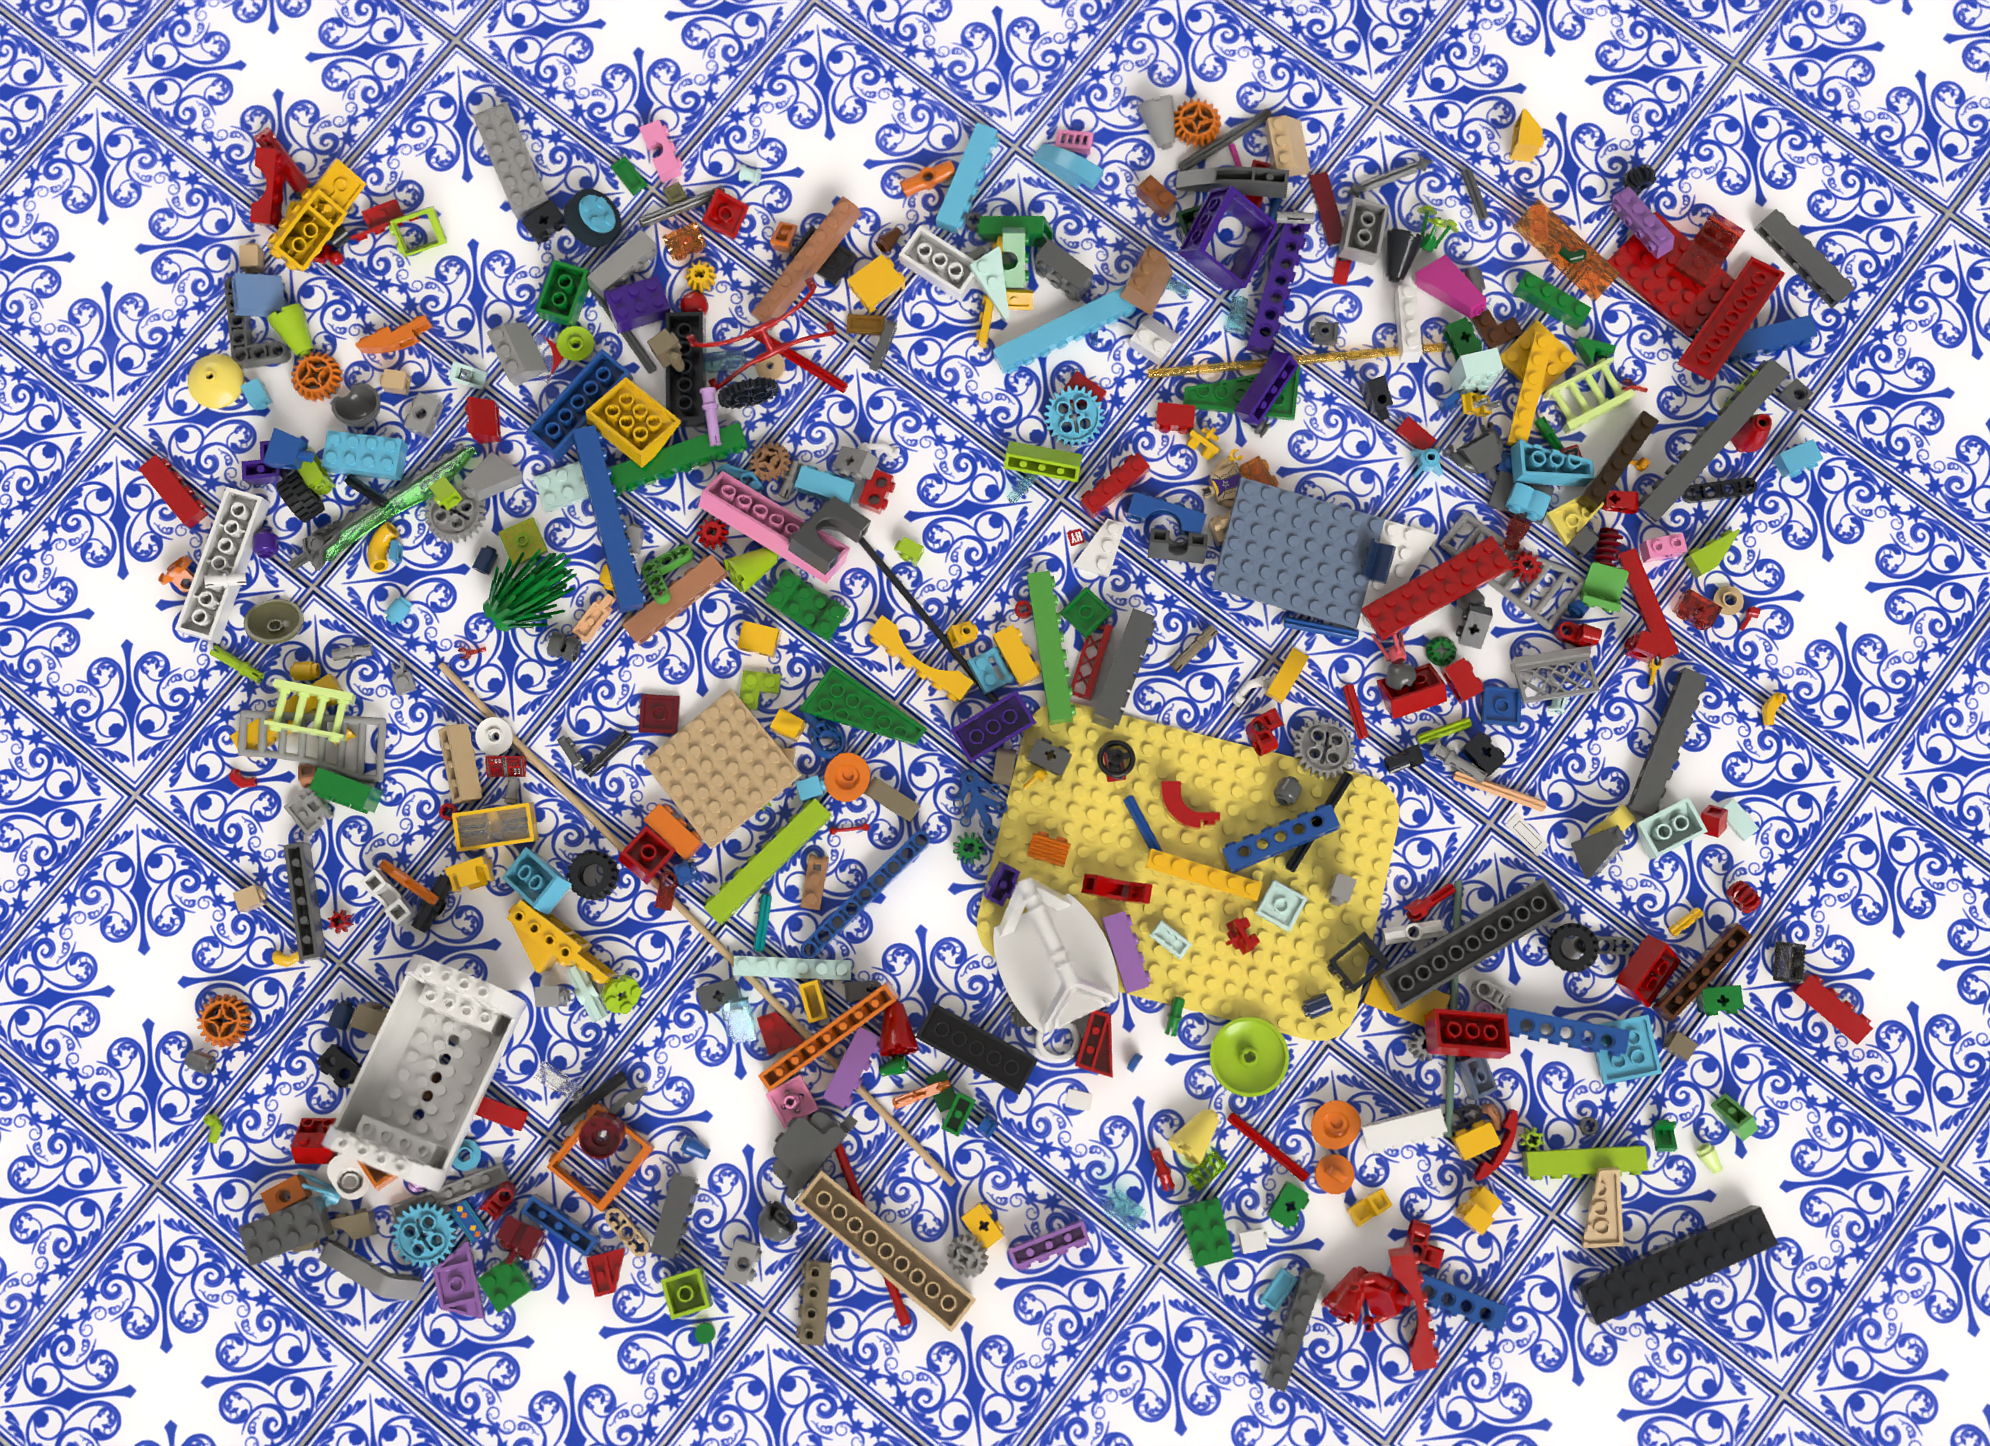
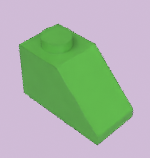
(1735, 1117)

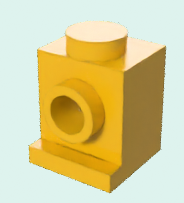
(958, 637)

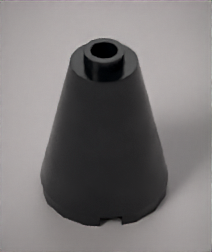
(1400, 253)

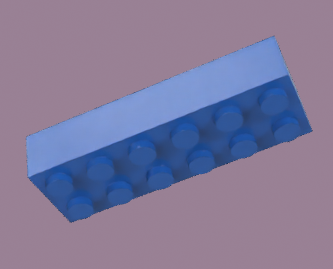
(569, 409)

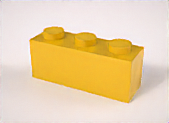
(1017, 655)

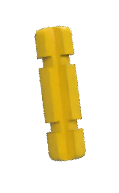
(1685, 921)

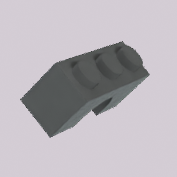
(1190, 550)

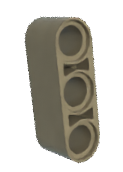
(892, 799)

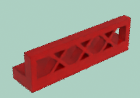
(1097, 663)

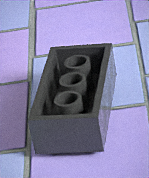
(285, 1230)

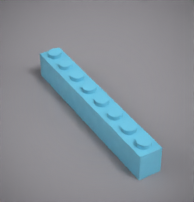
(1061, 331)

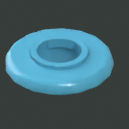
(475, 1156)

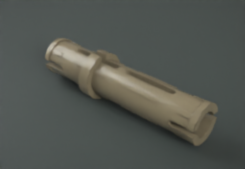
(1197, 645)

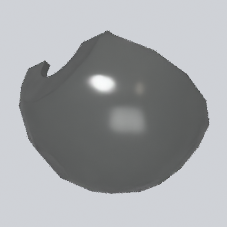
(358, 407)

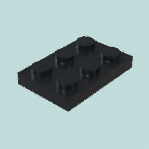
(836, 264)

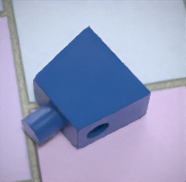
(287, 451)

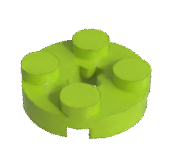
(624, 1003)

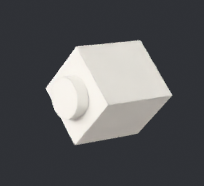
(1253, 1240)

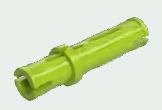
(243, 668)

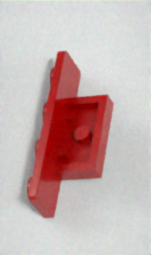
(379, 217)

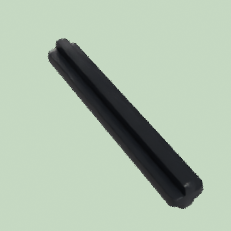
(593, 1098)

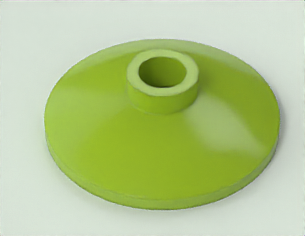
(572, 336)

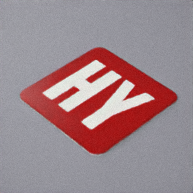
(1076, 537)

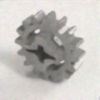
(967, 1255)

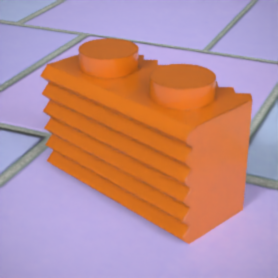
(1048, 849)

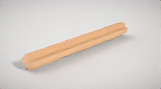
(1501, 791)

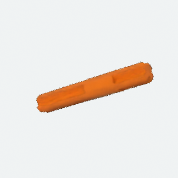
(408, 882)

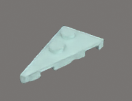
(990, 275)

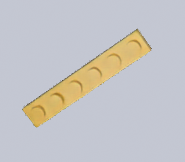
(986, 316)
(1203, 875)

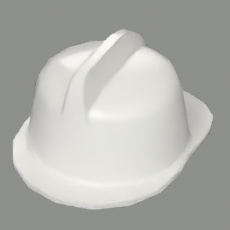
(347, 1177)

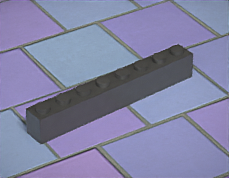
(1666, 743)

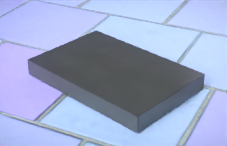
(1502, 490)

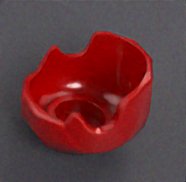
(694, 303)

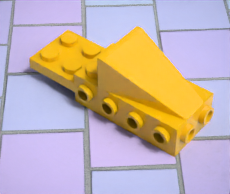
(315, 217)
(552, 941)

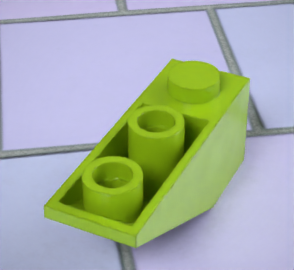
(1706, 559)

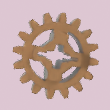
(769, 460)

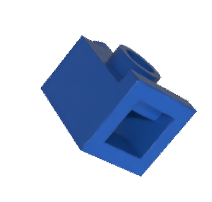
(686, 873)

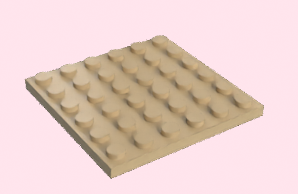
(721, 768)

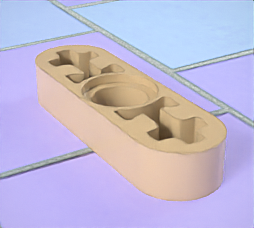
(632, 1247)

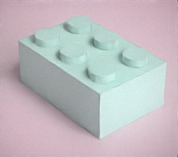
(1475, 371)

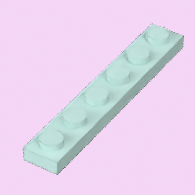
(792, 968)

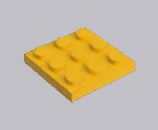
(1516, 356)

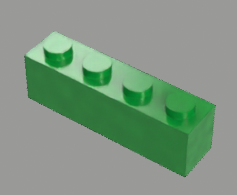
(1552, 300)

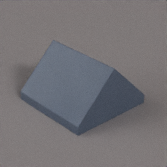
(1476, 1077)

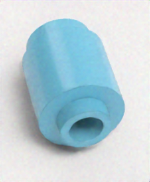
(398, 610)

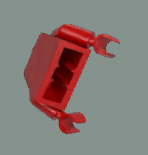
(1382, 1295)

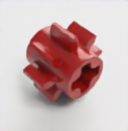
(346, 921)

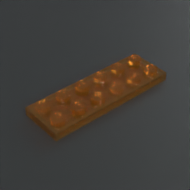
(1549, 234)

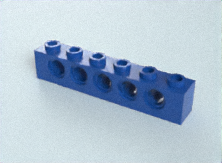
(1324, 813)
(1618, 1036)
(1496, 1311)

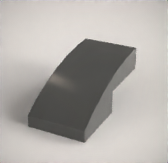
(632, 1097)

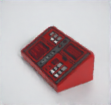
(505, 766)

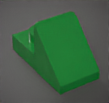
(1588, 348)

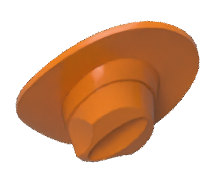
(847, 777)
(1335, 1125)

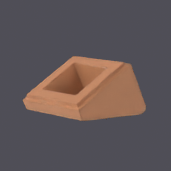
(306, 774)

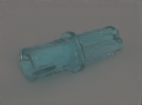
(1022, 488)

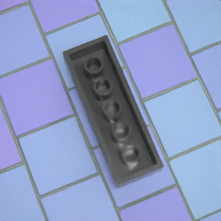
(1121, 674)

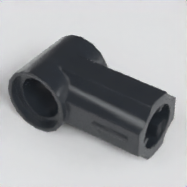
(1409, 758)

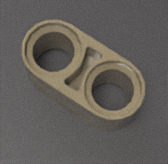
(1004, 766)

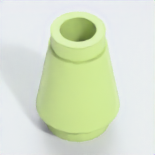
(1709, 1157)

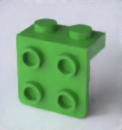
(1604, 587)

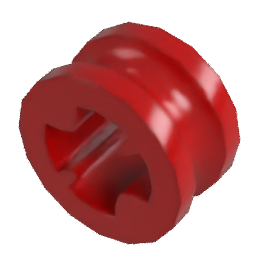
(1020, 604)
(442, 811)

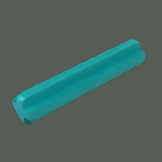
(762, 922)

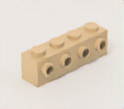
(460, 763)

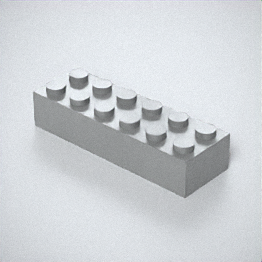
(511, 160)

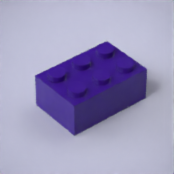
(636, 304)

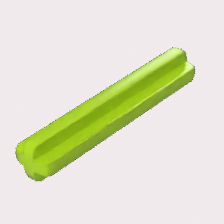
(1444, 730)

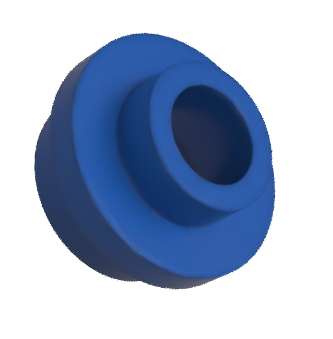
(1576, 609)

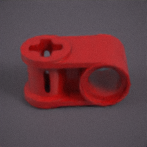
(1621, 501)
(497, 1202)

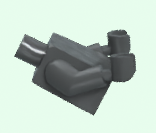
(1480, 453)

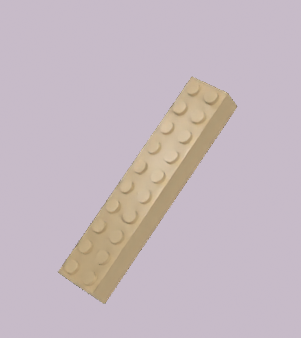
(885, 1251)

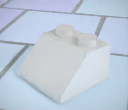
(1154, 340)

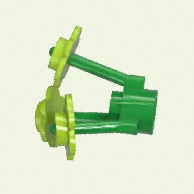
(1429, 239)

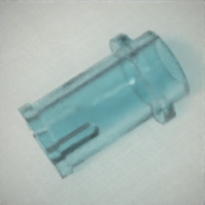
(1179, 288)

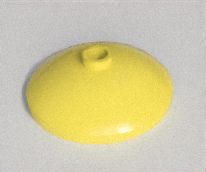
(222, 388)

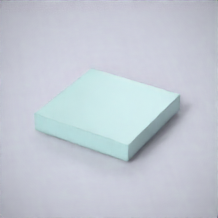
(1281, 905)

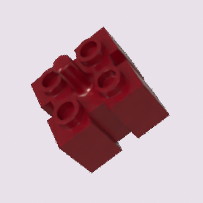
(520, 1239)

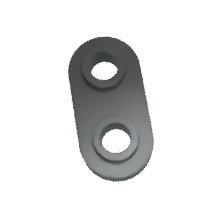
(575, 758)

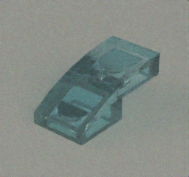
(725, 361)

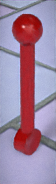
(865, 827)

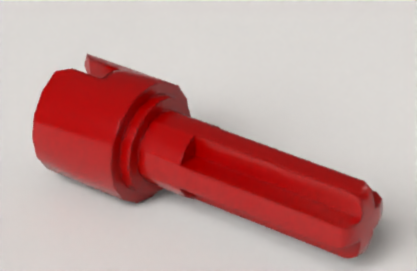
(1419, 908)

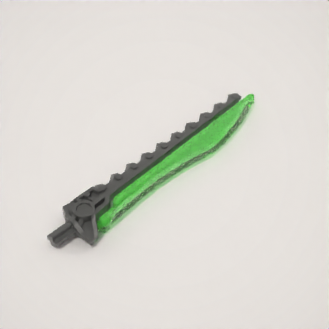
(333, 538)

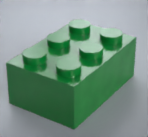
(563, 294)
(345, 791)
(1206, 1232)

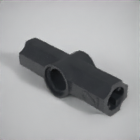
(427, 912)

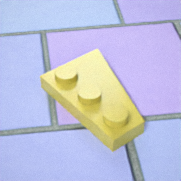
(1569, 519)

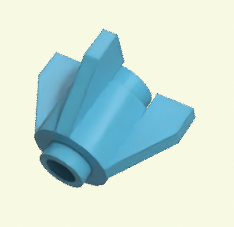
(1427, 461)

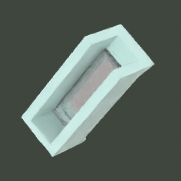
(468, 375)

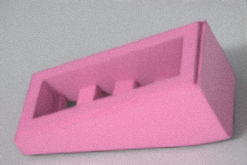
(1078, 148)

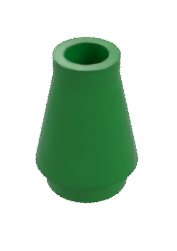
(895, 1066)

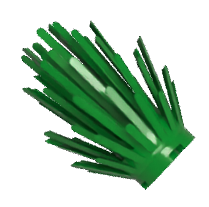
(516, 602)

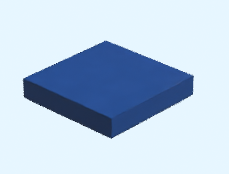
(1501, 706)

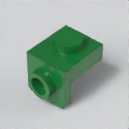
(1664, 1136)

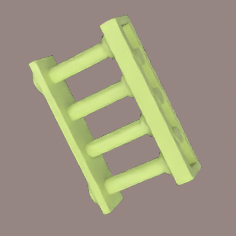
(1589, 413)
(305, 691)

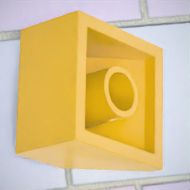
(1526, 138)

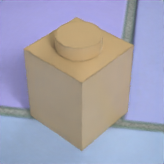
(251, 258)
(395, 381)
(250, 898)

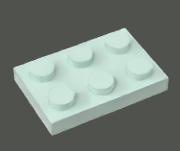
(561, 487)

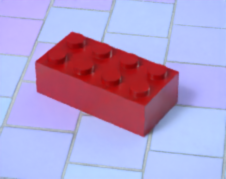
(1467, 1033)

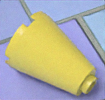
(1195, 1136)

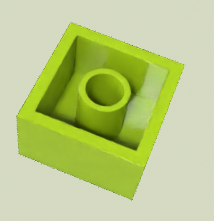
(686, 1292)

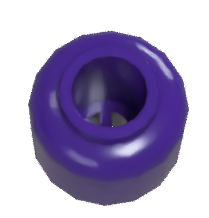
(265, 543)

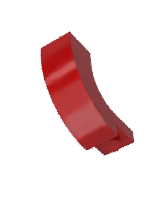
(1172, 801)
(1116, 889)

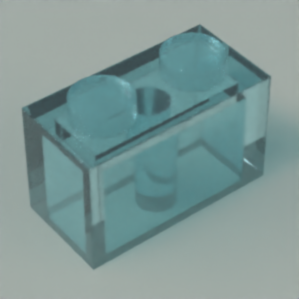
(740, 1020)

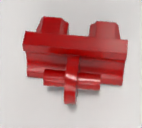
(1239, 937)

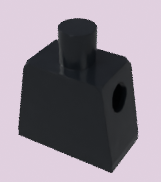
(1377, 390)

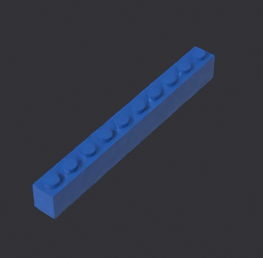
(607, 519)

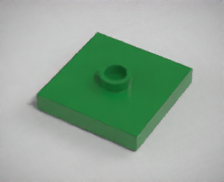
(1086, 612)

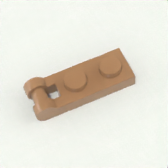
(814, 883)

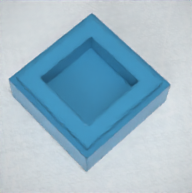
(396, 551)

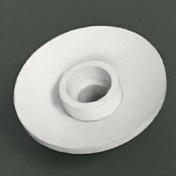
(485, 736)

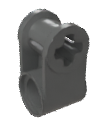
(858, 990)

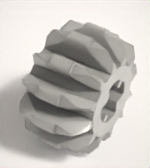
(1417, 1046)

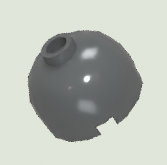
(775, 1222)

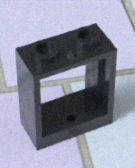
(1373, 951)

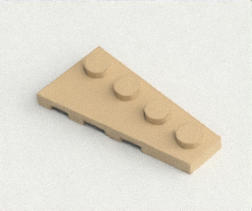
(1604, 1216)

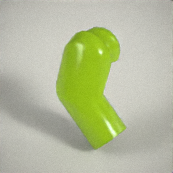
(215, 1126)

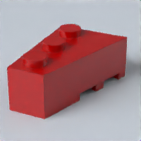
(1096, 1045)

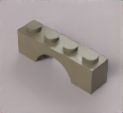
(357, 1226)

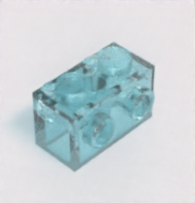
(1125, 1207)

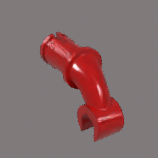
(1163, 1170)

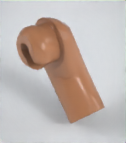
(1494, 1114)

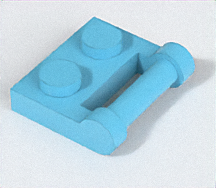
(985, 672)

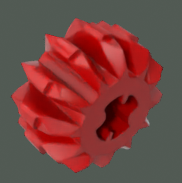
(707, 538)
(1531, 564)
(1743, 897)

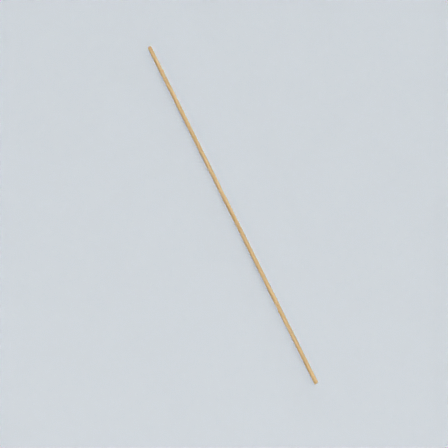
(701, 928)

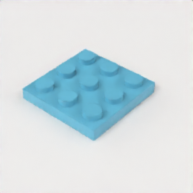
(1641, 1053)

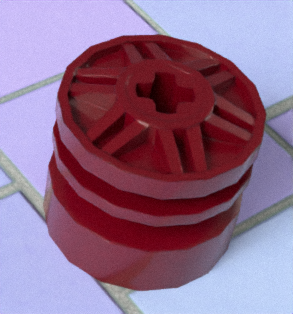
(590, 1135)

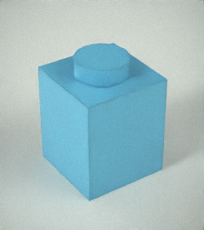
(256, 394)
(811, 788)

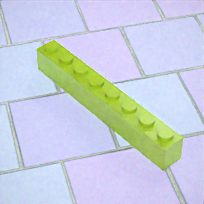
(768, 861)

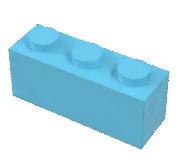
(824, 485)

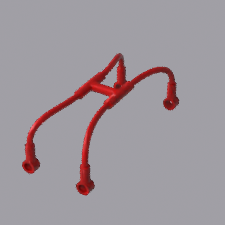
(762, 329)

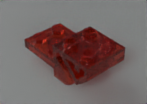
(1709, 249)

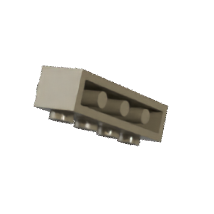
(815, 1302)

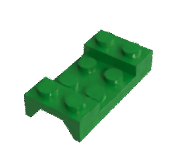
(806, 606)

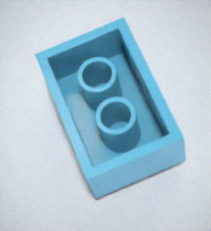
(536, 881)

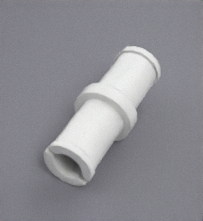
(225, 580)

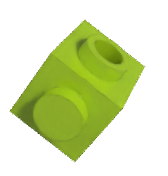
(445, 493)

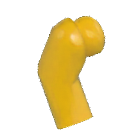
(284, 960)

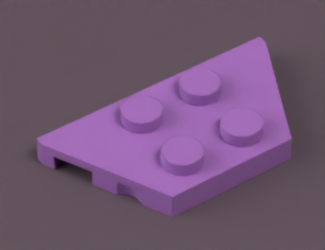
(458, 1283)

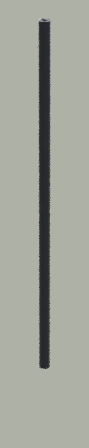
(921, 612)

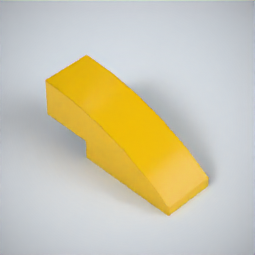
(1287, 675)

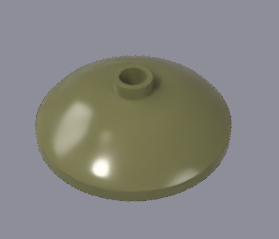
(273, 621)

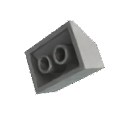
(517, 352)

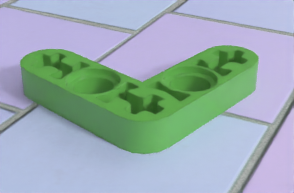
(659, 569)

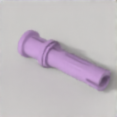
(710, 407)

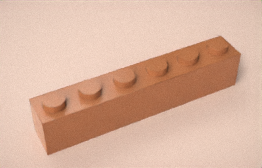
(683, 594)

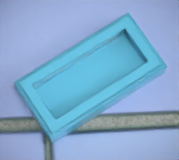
(1278, 1289)

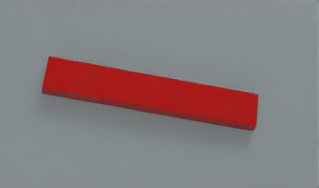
(1647, 601)

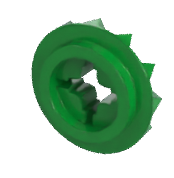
(1436, 657)

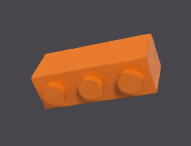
(674, 831)

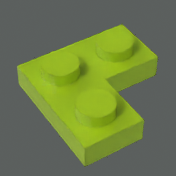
(758, 682)

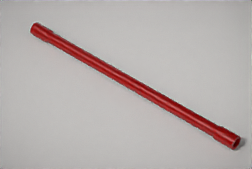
(900, 1308)

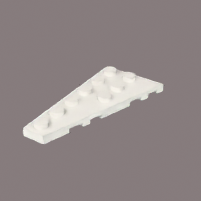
(1410, 549)

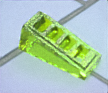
(1198, 1186)

